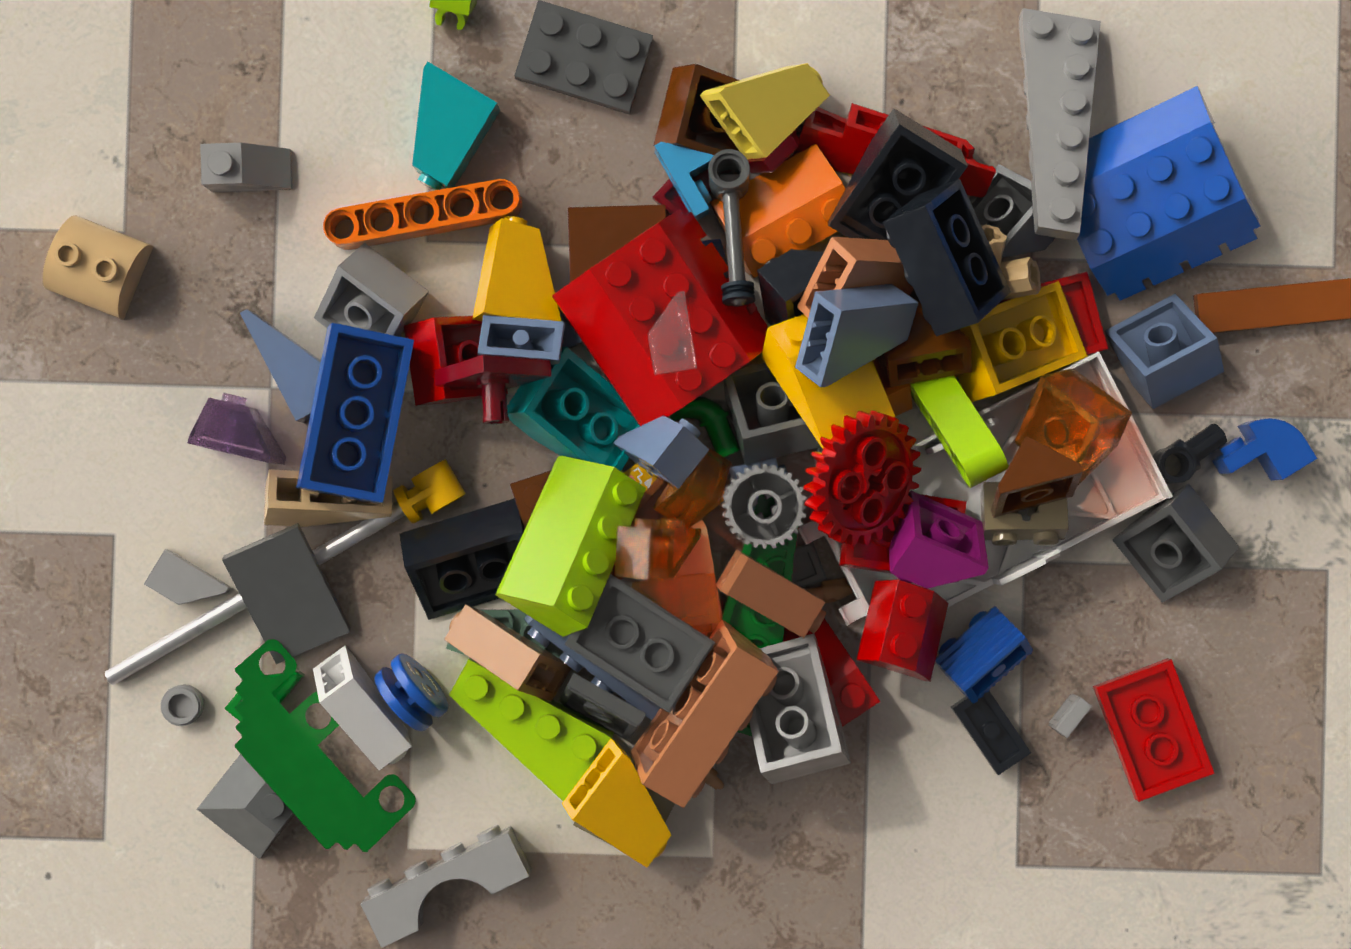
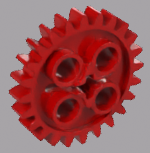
(862, 478)

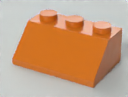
(786, 208)

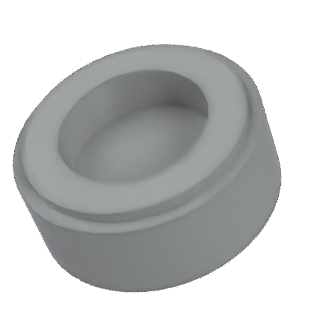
(182, 705)

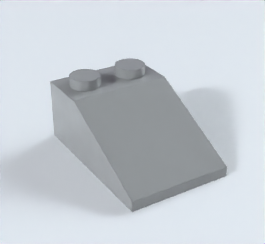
(798, 721)

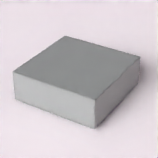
(1069, 715)

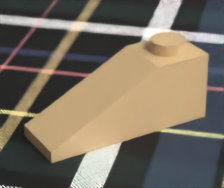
(289, 505)

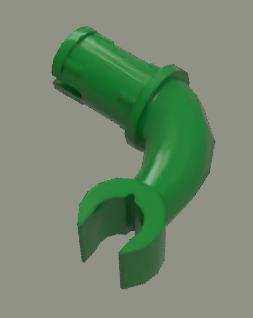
(715, 421)

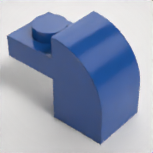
(1273, 442)

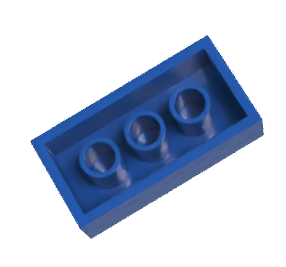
(355, 413)

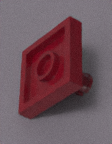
(493, 377)

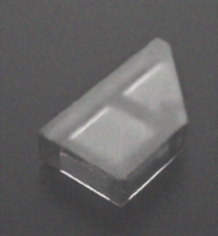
(672, 339)

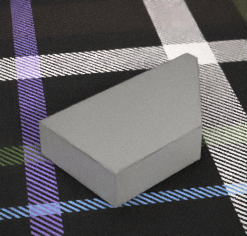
(182, 580)

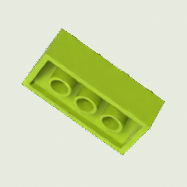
(570, 544)

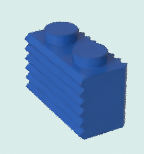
(983, 653)

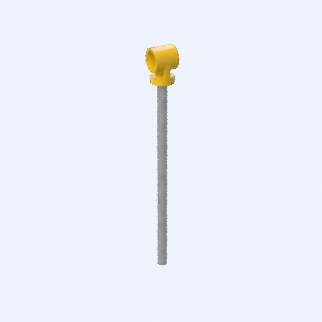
(432, 490)

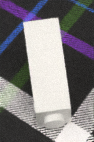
(360, 709)

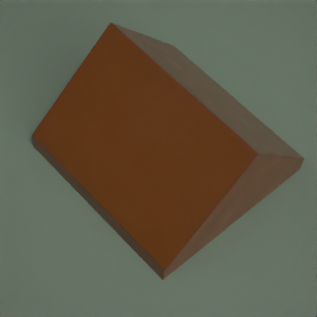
(1035, 478)

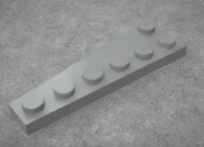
(1059, 93)

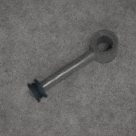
(738, 290)

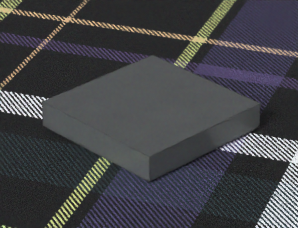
(601, 707)

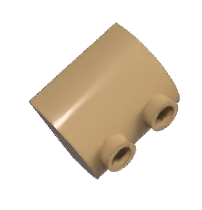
(95, 265)

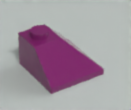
(936, 544)

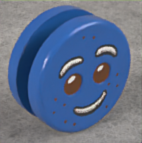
(411, 692)

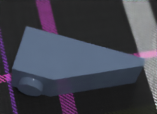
(289, 363)

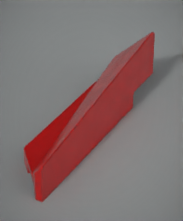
(846, 140)

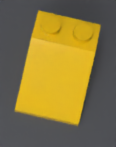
(1021, 343)
(820, 405)

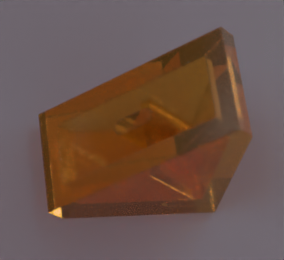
(698, 493)

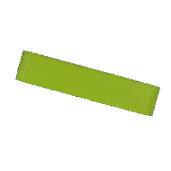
(959, 429)

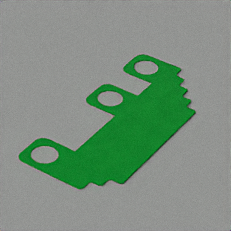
(298, 771)

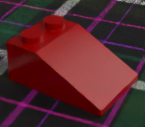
(848, 685)

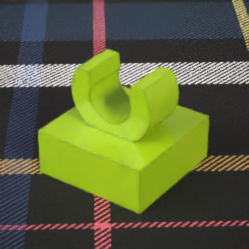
(460, 8)

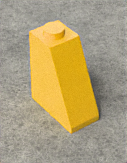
(515, 274)
(618, 807)

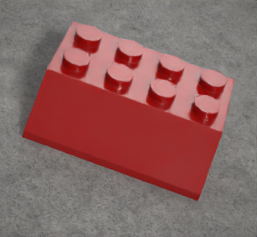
(627, 293)

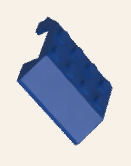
(1160, 197)

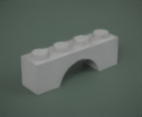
(492, 862)

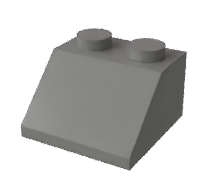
(371, 295)

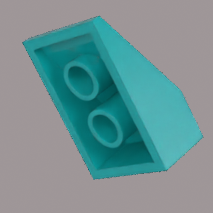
(573, 413)

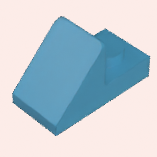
(681, 166)

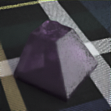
(236, 430)

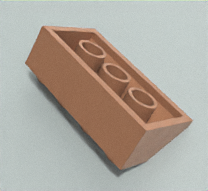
(696, 734)

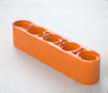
(404, 208)

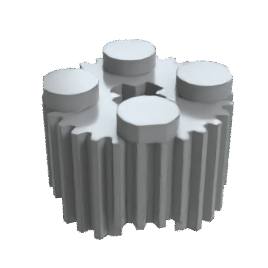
(785, 513)

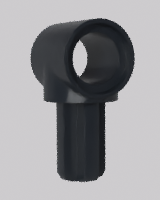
(1190, 453)

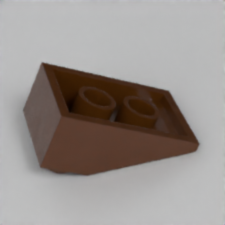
(686, 117)

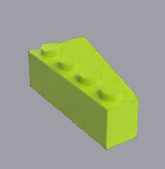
(539, 732)

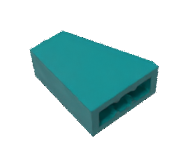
(449, 127)

